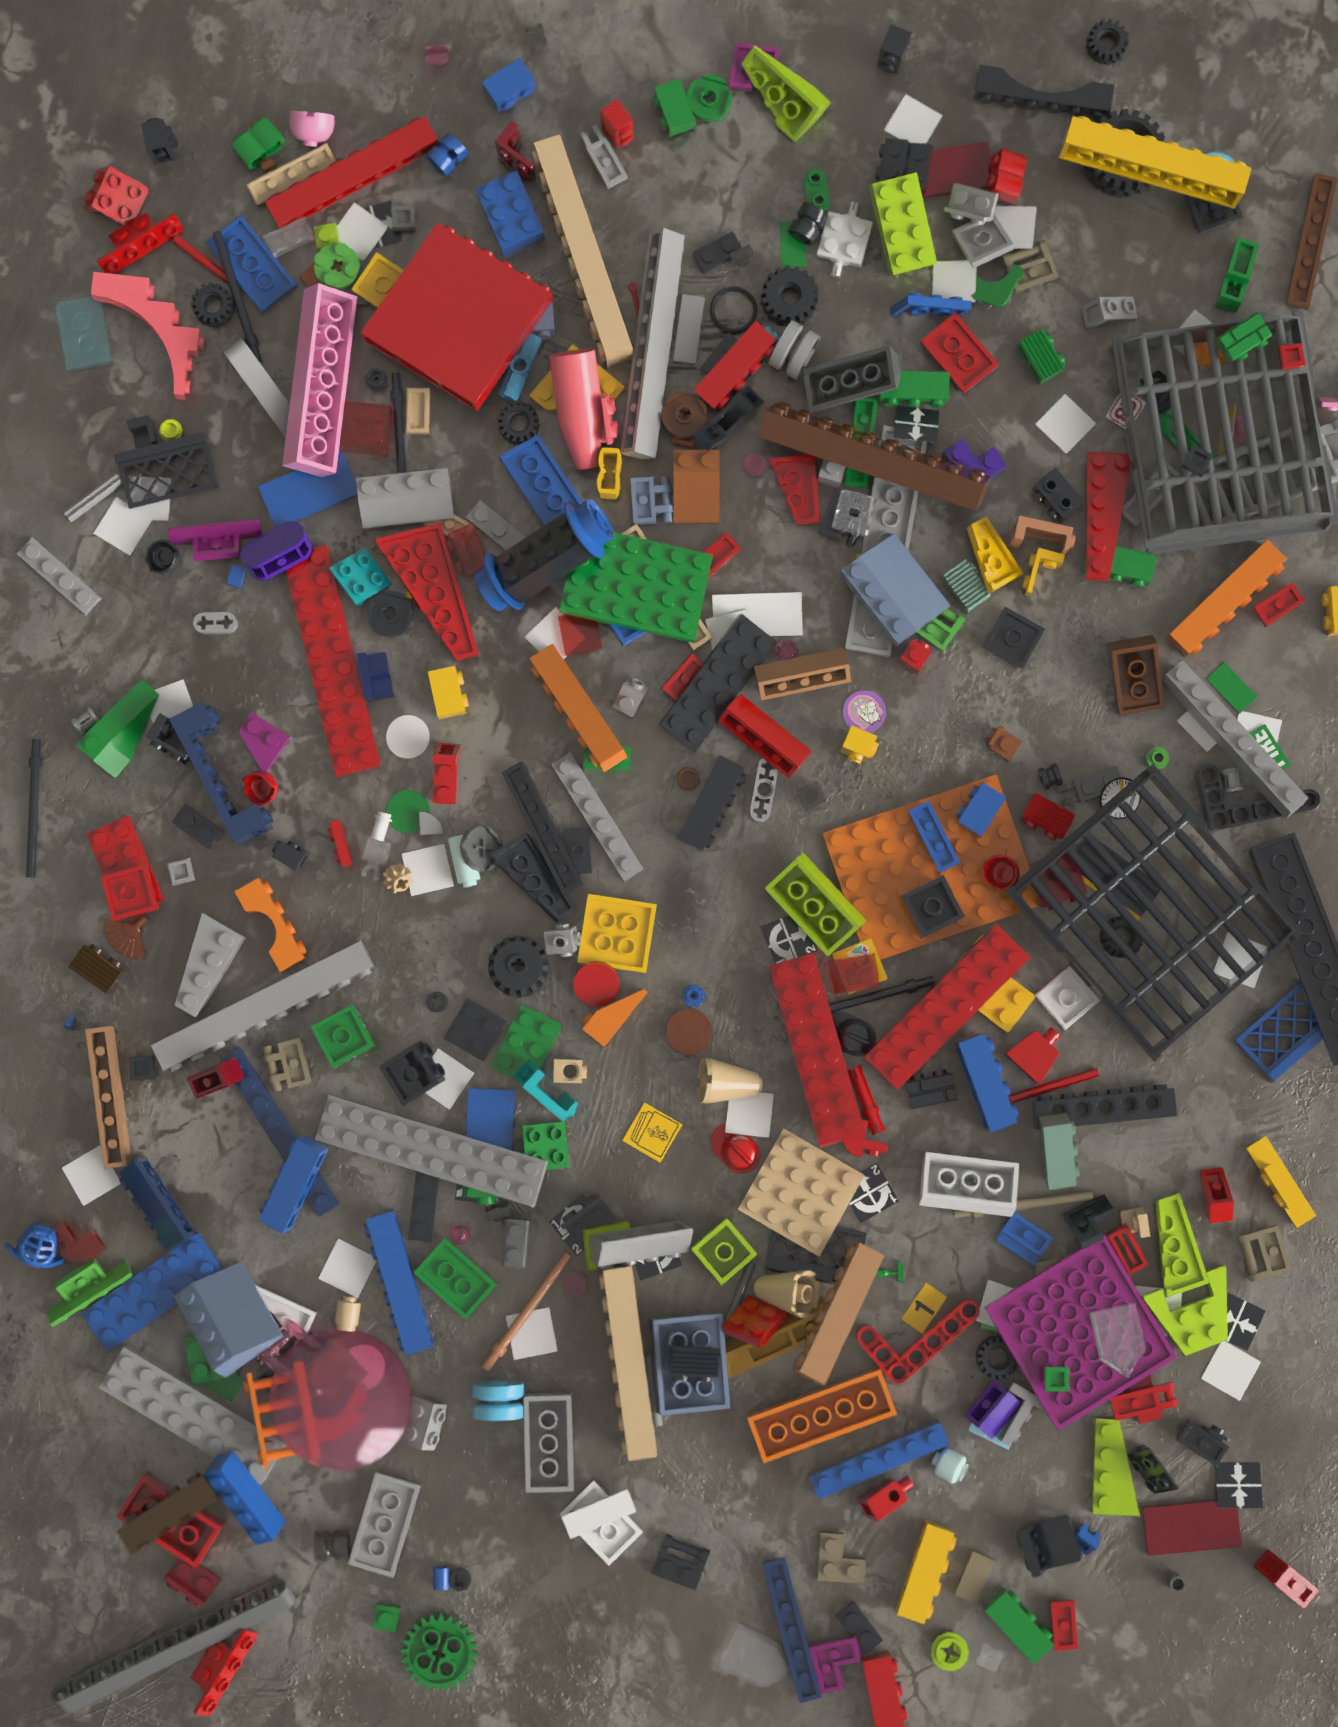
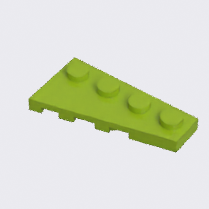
(1178, 1249)
(1112, 1479)

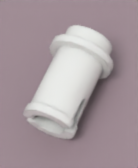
(380, 826)

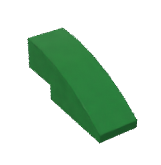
(1237, 275)

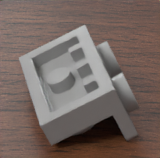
(972, 203)

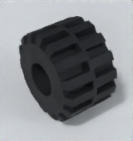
(529, 978)

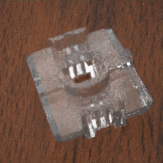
(851, 524)

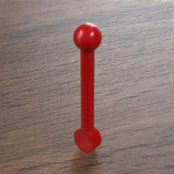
(632, 288)

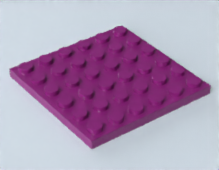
(1051, 1325)

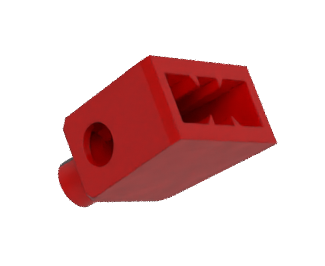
(1035, 1054)
(877, 1502)

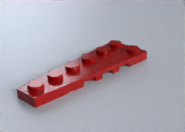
(1105, 495)

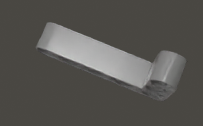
(257, 380)

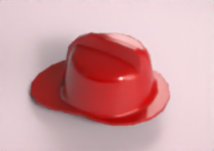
(735, 1150)

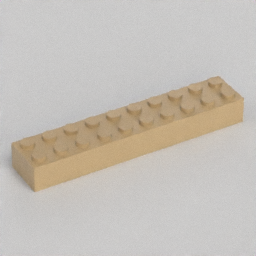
(583, 252)

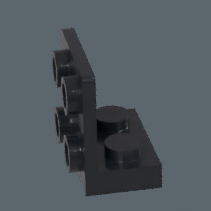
(159, 732)
(593, 1214)

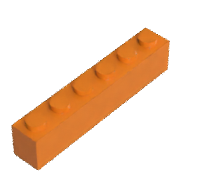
(1226, 598)
(578, 708)

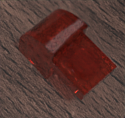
(79, 1249)

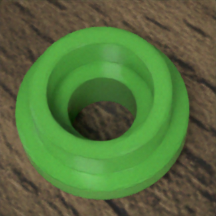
(1161, 751)

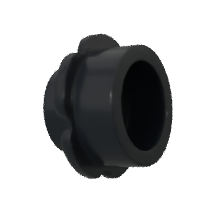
(372, 374)

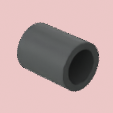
(1171, 1577)

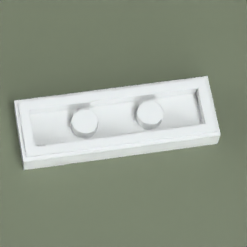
(598, 1513)

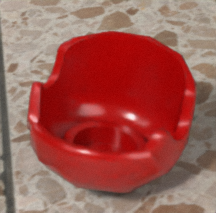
(260, 787)
(1000, 872)

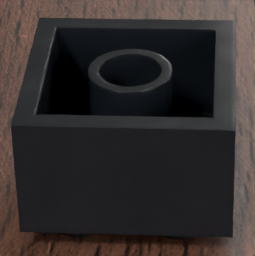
(932, 906)

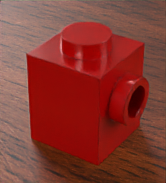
(915, 656)

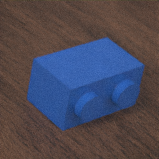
(509, 85)
(980, 810)

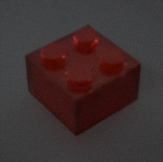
(366, 428)

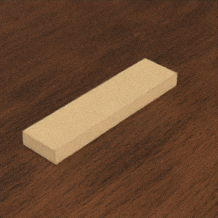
(294, 171)

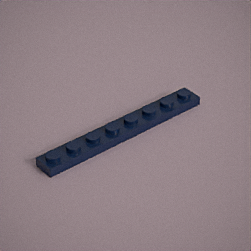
(277, 1127)

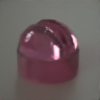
(465, 1237)

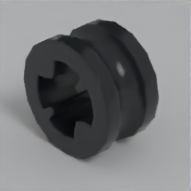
(443, 998)
(467, 1580)

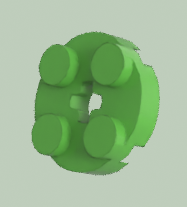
(349, 270)

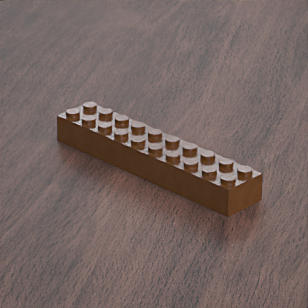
(874, 456)

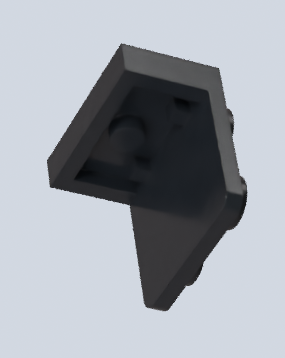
(1049, 1544)

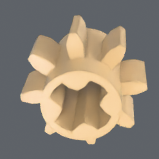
(397, 878)

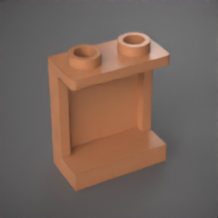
(1042, 531)

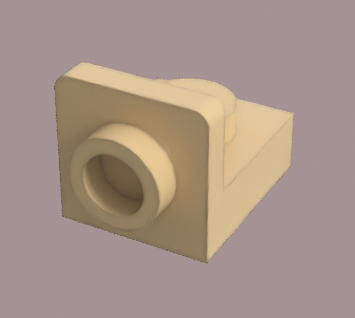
(1136, 1221)

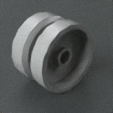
(793, 349)

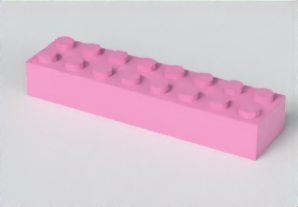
(319, 380)

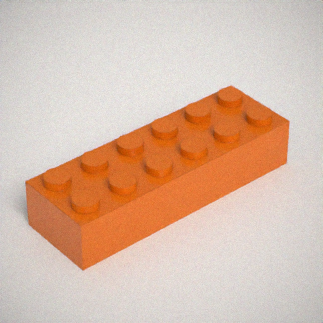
(821, 1414)

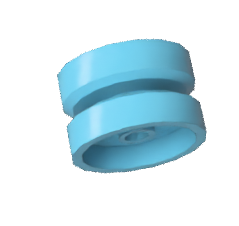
(496, 1400)

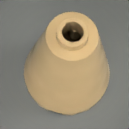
(725, 1081)
(790, 1291)

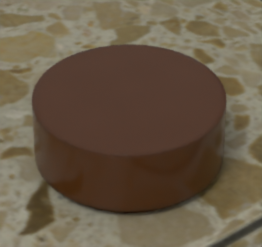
(688, 778)

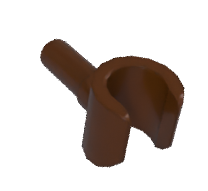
(267, 165)

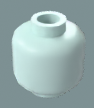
(950, 1465)

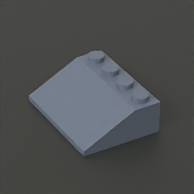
(894, 589)
(228, 1318)
(691, 1395)

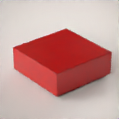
(1291, 356)

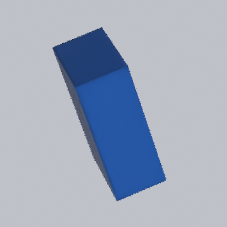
(236, 576)

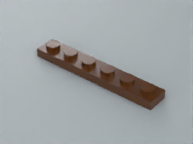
(1311, 241)

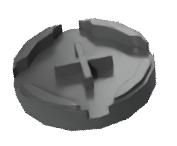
(477, 846)

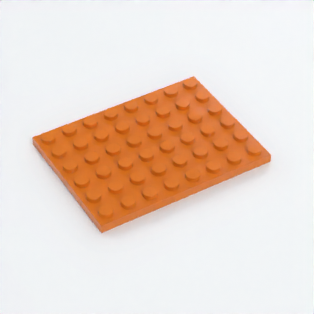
(887, 858)

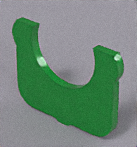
(997, 292)

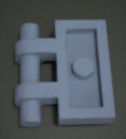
(644, 500)

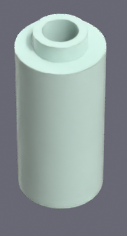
(463, 872)

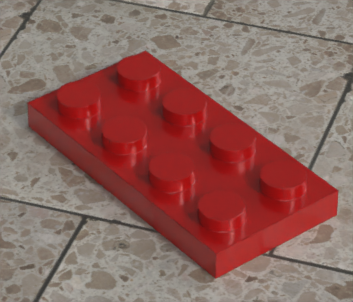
(119, 848)

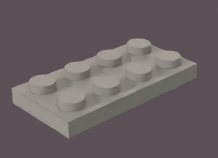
(384, 1524)

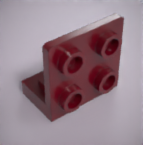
(507, 147)

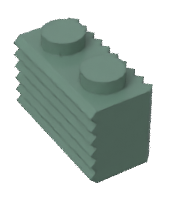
(965, 585)

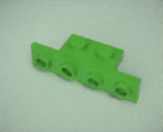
(84, 1287)

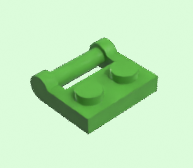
(940, 634)

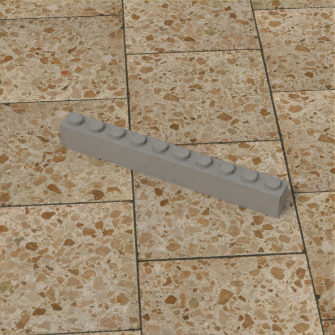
(652, 344)
(263, 1006)

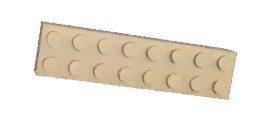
(629, 1361)

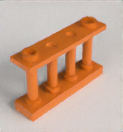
(263, 1456)

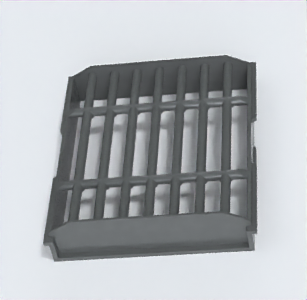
(1242, 529)

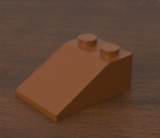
(696, 486)

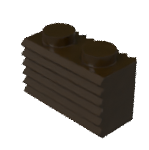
(96, 968)

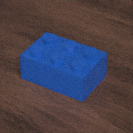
(510, 214)

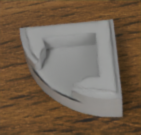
(429, 824)

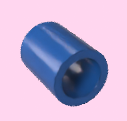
(441, 1578)

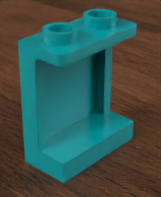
(529, 1076)

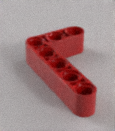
(919, 1344)

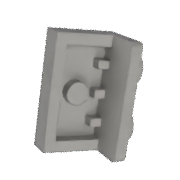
(424, 1424)

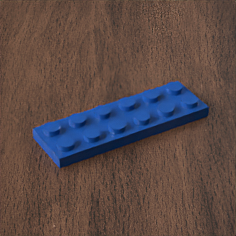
(150, 1292)

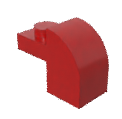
(856, 1145)

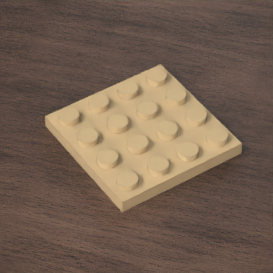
(801, 1192)

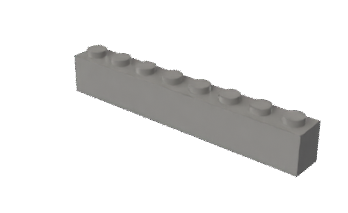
(1234, 739)

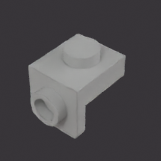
(630, 696)

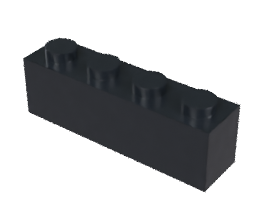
(711, 803)

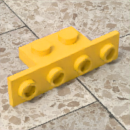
(1280, 1181)

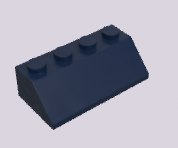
(157, 1203)

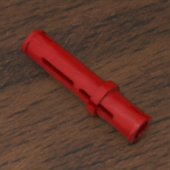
(866, 1100)

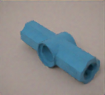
(515, 380)

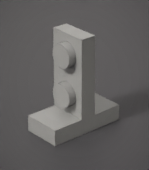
(1022, 1414)

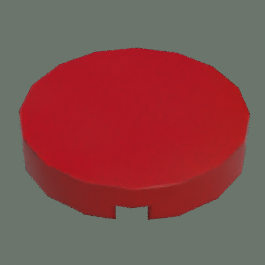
(596, 983)

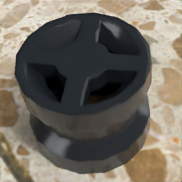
(1050, 776)

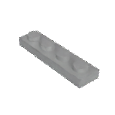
(59, 576)

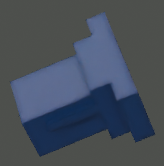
(69, 1024)

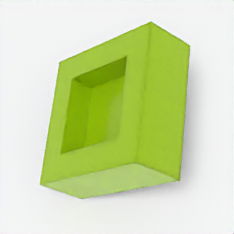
(326, 235)

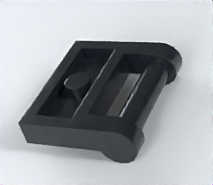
(678, 1569)

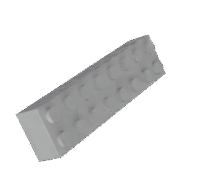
(187, 1409)

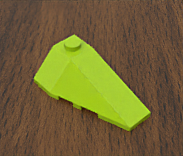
(789, 96)

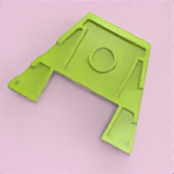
(1196, 1323)

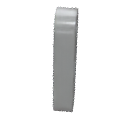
(755, 805)

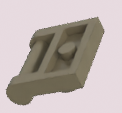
(1034, 272)
(1271, 1251)

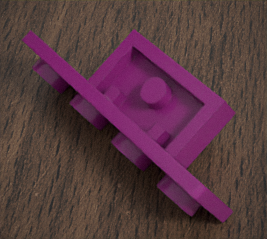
(215, 539)

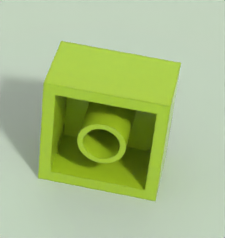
(724, 1251)

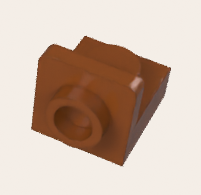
(1002, 743)

